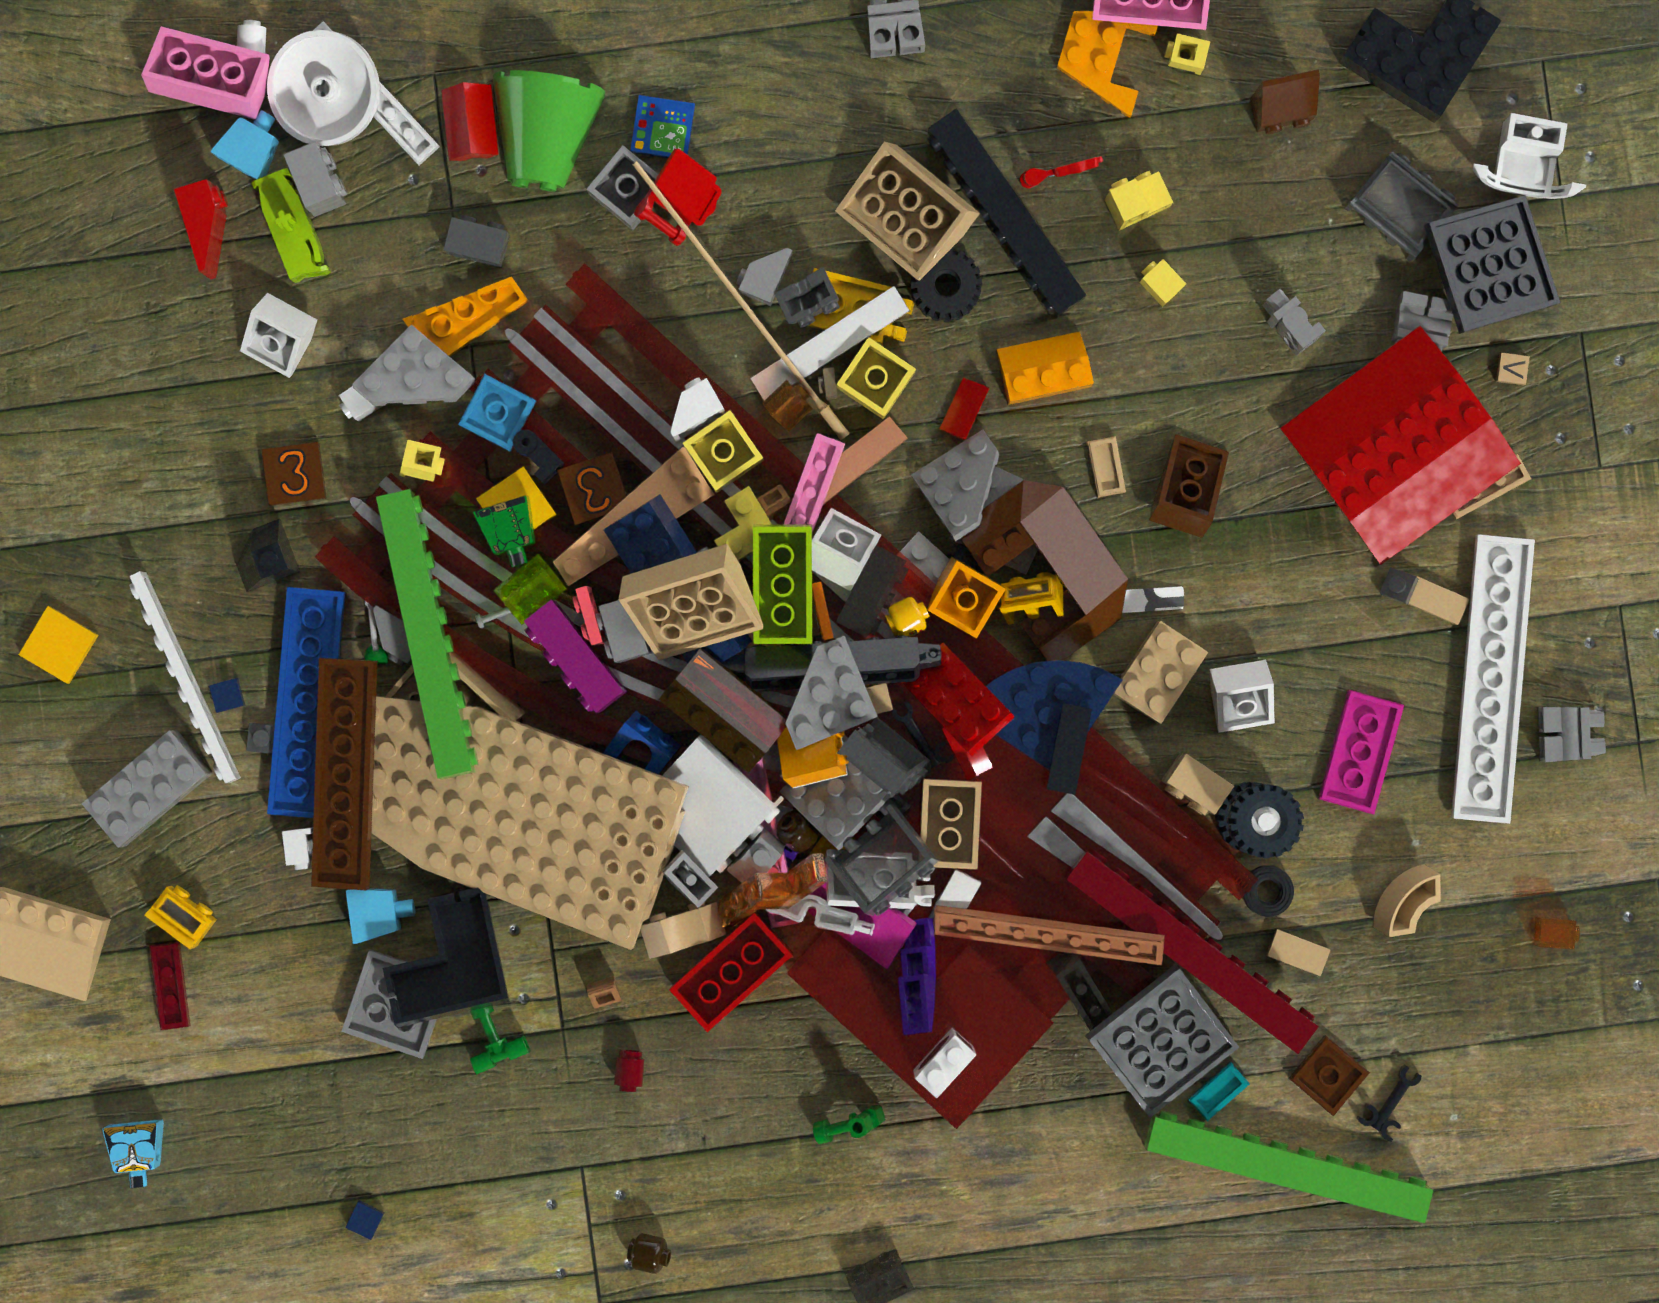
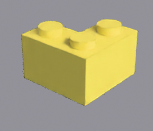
(1137, 199)
(747, 513)

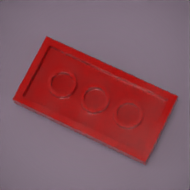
(960, 702)

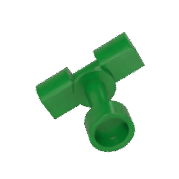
(498, 1048)
(858, 1125)

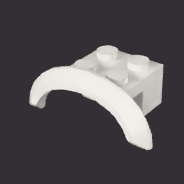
(1528, 159)

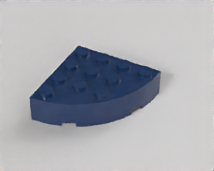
(1036, 699)

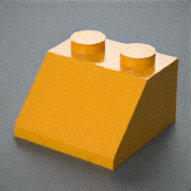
(964, 597)

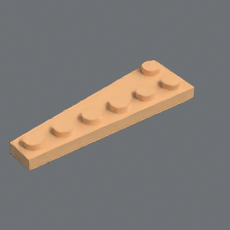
(676, 481)

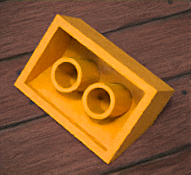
(1044, 368)

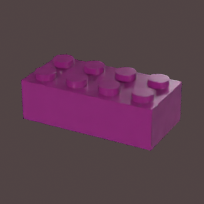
(575, 657)

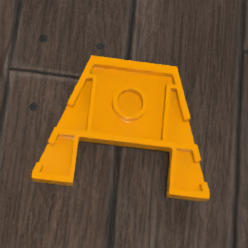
(1091, 56)

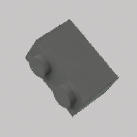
(477, 241)

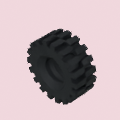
(953, 305)

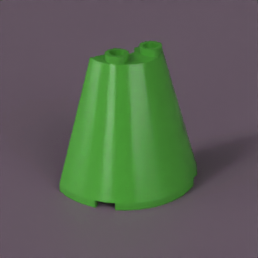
(543, 125)

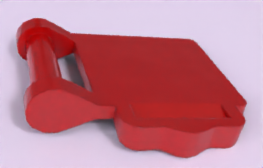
(1035, 176)
(688, 190)

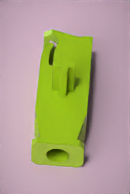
(290, 226)

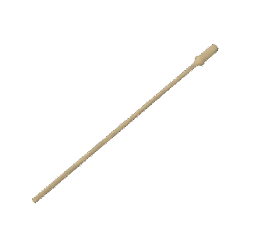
(823, 408)

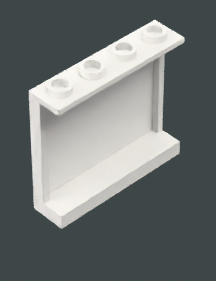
(718, 807)

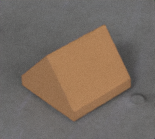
(775, 502)
(603, 992)

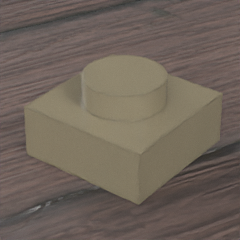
(827, 383)

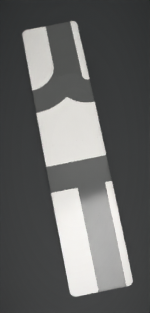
(1153, 599)

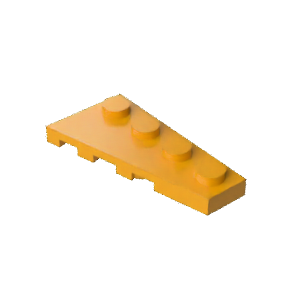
(468, 316)

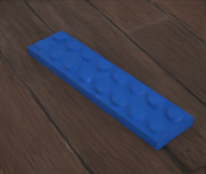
(309, 632)

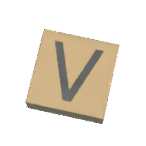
(1512, 369)

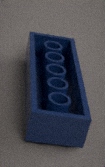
(652, 538)

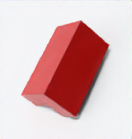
(469, 121)

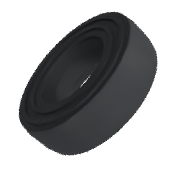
(1285, 895)

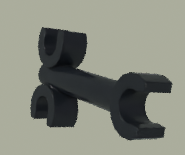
(921, 741)
(1380, 1120)

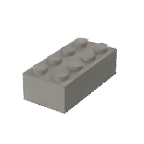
(147, 788)

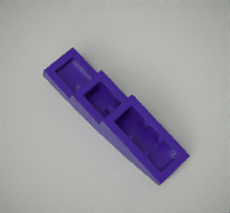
(918, 979)

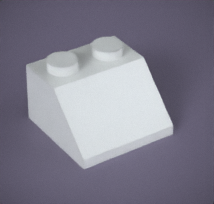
(277, 334)
(695, 409)
(842, 549)
(1242, 695)

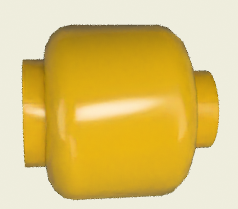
(907, 617)

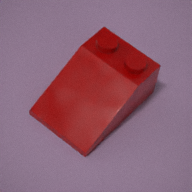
(204, 219)

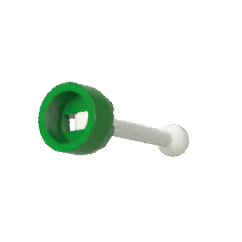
(374, 651)

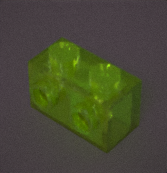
(529, 588)

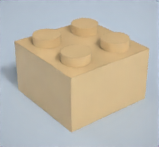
(1196, 783)

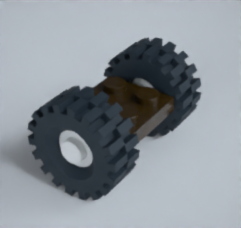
(1260, 819)

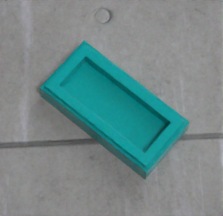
(1218, 1091)

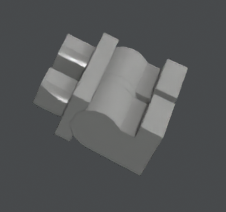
(893, 20)
(1435, 321)
(1291, 322)
(1573, 733)

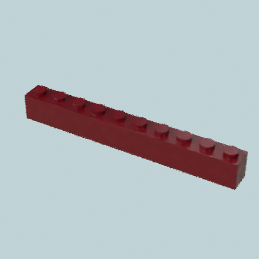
(1192, 952)

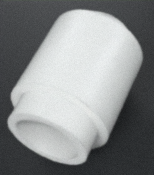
(252, 36)

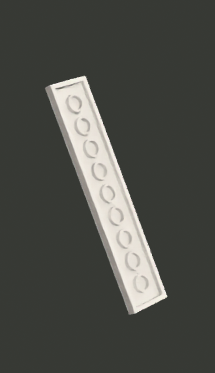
(1492, 679)

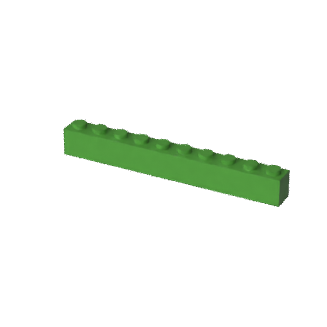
(426, 634)
(1288, 1167)

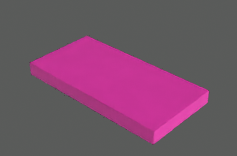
(1361, 752)
(888, 936)

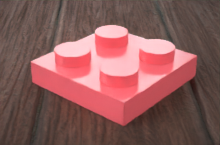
(586, 605)

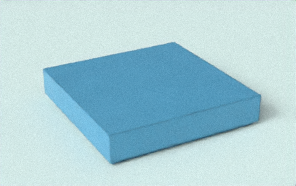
(497, 412)

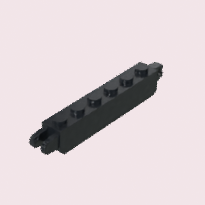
(876, 659)

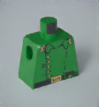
(508, 528)

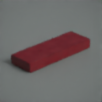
(170, 985)

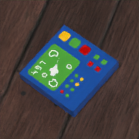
(662, 126)

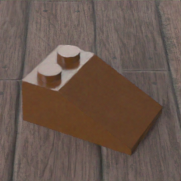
(1286, 102)
(1189, 486)

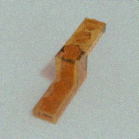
(772, 890)

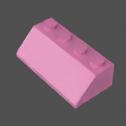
(1169, 13)
(207, 73)

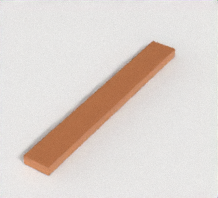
(1049, 935)

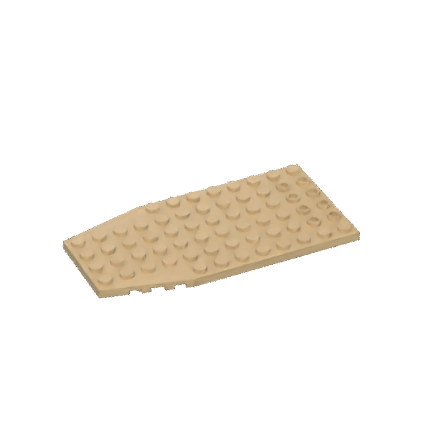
(532, 822)

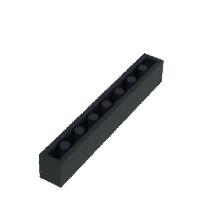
(1006, 214)

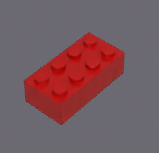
(731, 971)

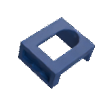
(641, 728)

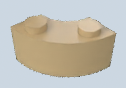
(1406, 900)
(682, 930)

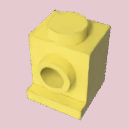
(1195, 47)
(420, 452)

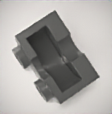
(808, 298)

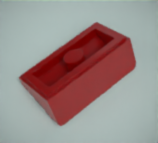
(964, 408)

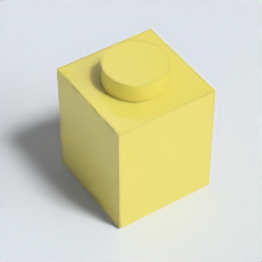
(1161, 281)

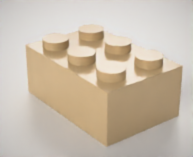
(1159, 672)
(951, 821)

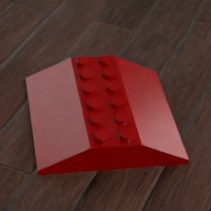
(1401, 444)

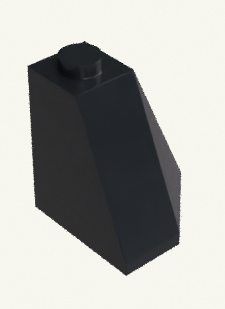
(266, 556)

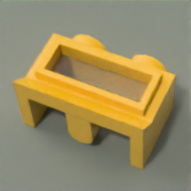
(1030, 595)
(181, 916)

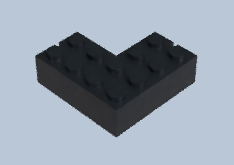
(1426, 68)
(465, 972)

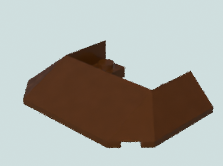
(1073, 551)

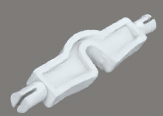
(826, 916)

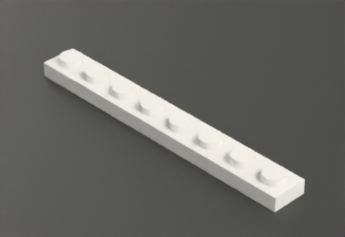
(179, 667)

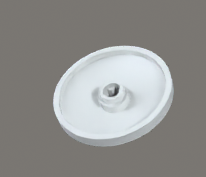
(323, 87)

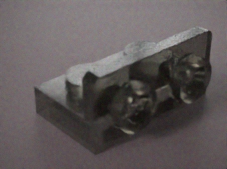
(879, 1279)

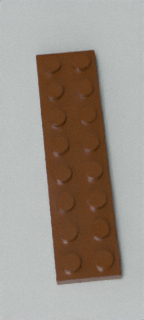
(344, 773)

